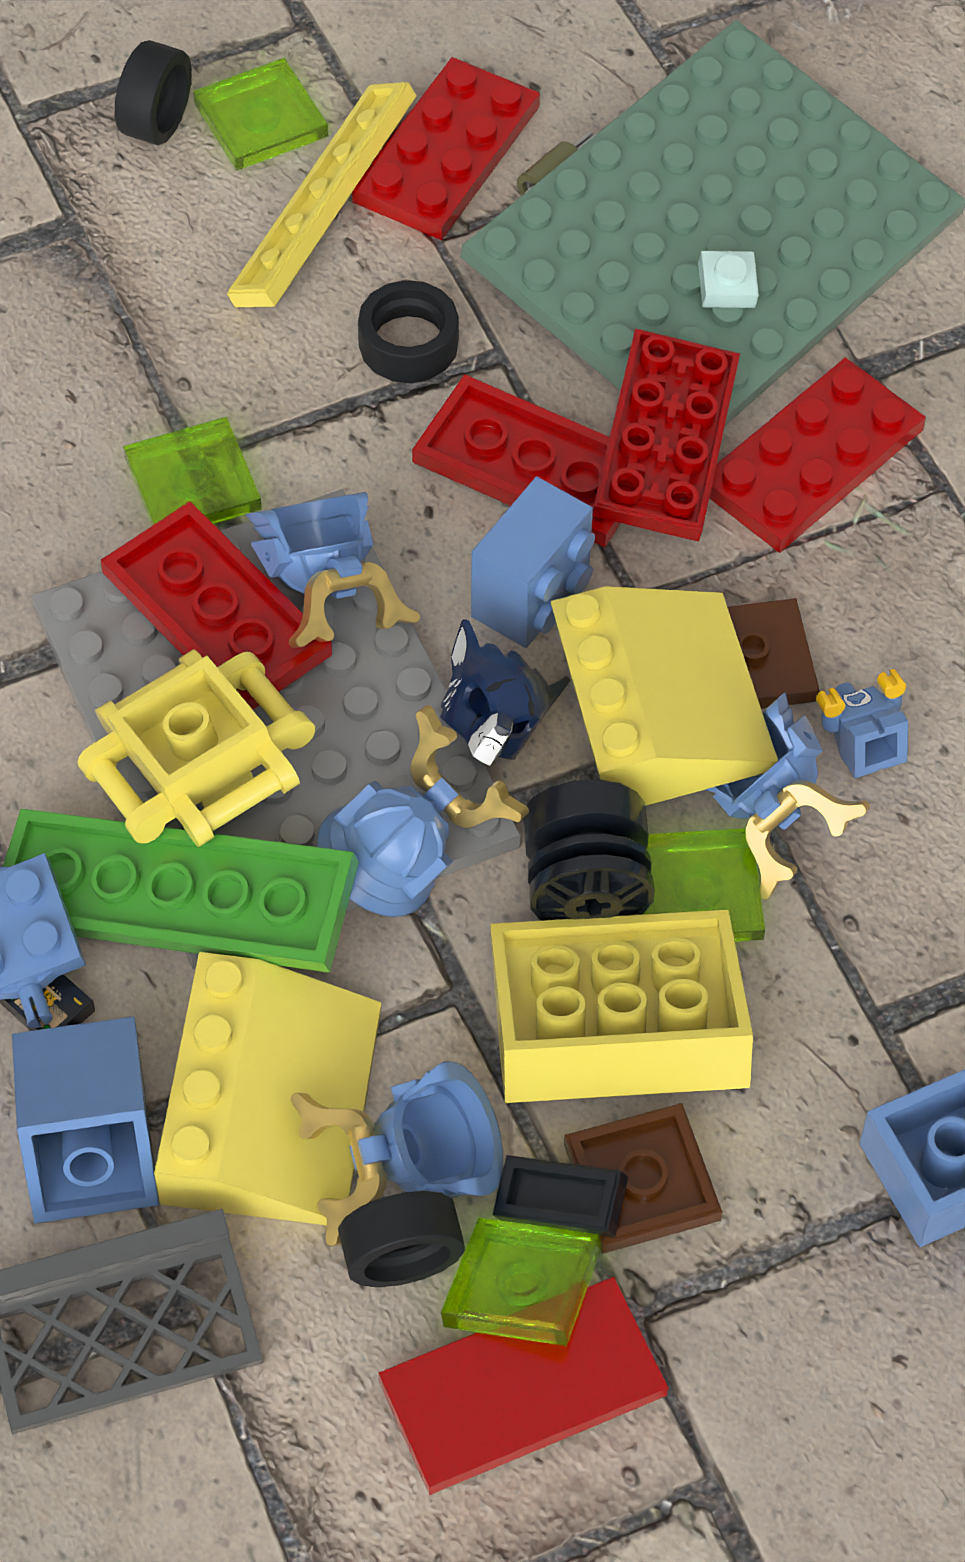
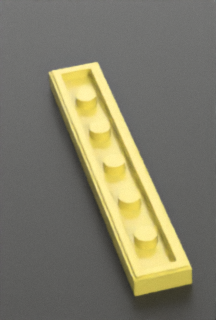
(321, 195)

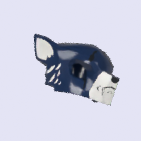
(494, 697)

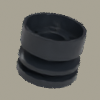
(588, 851)

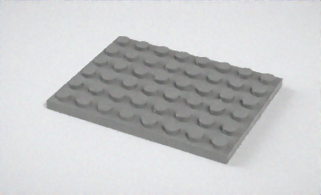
(356, 698)

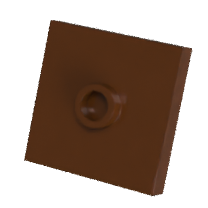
(776, 651)
(665, 1172)

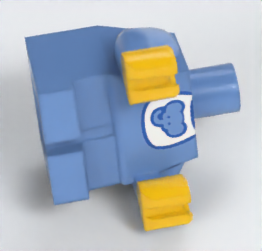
(867, 723)

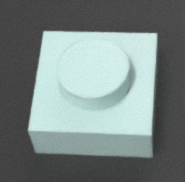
(728, 279)

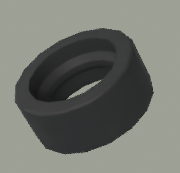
(153, 92)
(409, 300)
(401, 1239)

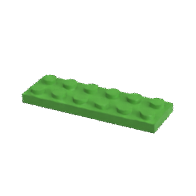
(213, 898)

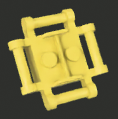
(197, 746)

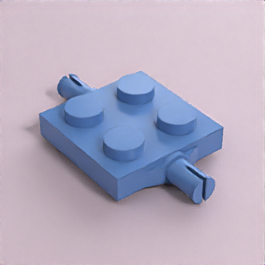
(34, 936)

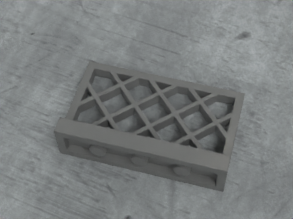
(111, 1265)

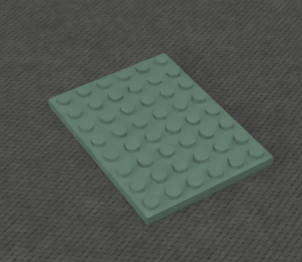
(716, 160)

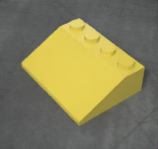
(663, 689)
(620, 1006)
(243, 1053)

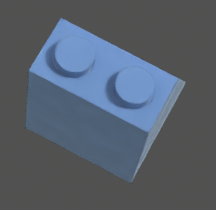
(83, 1120)

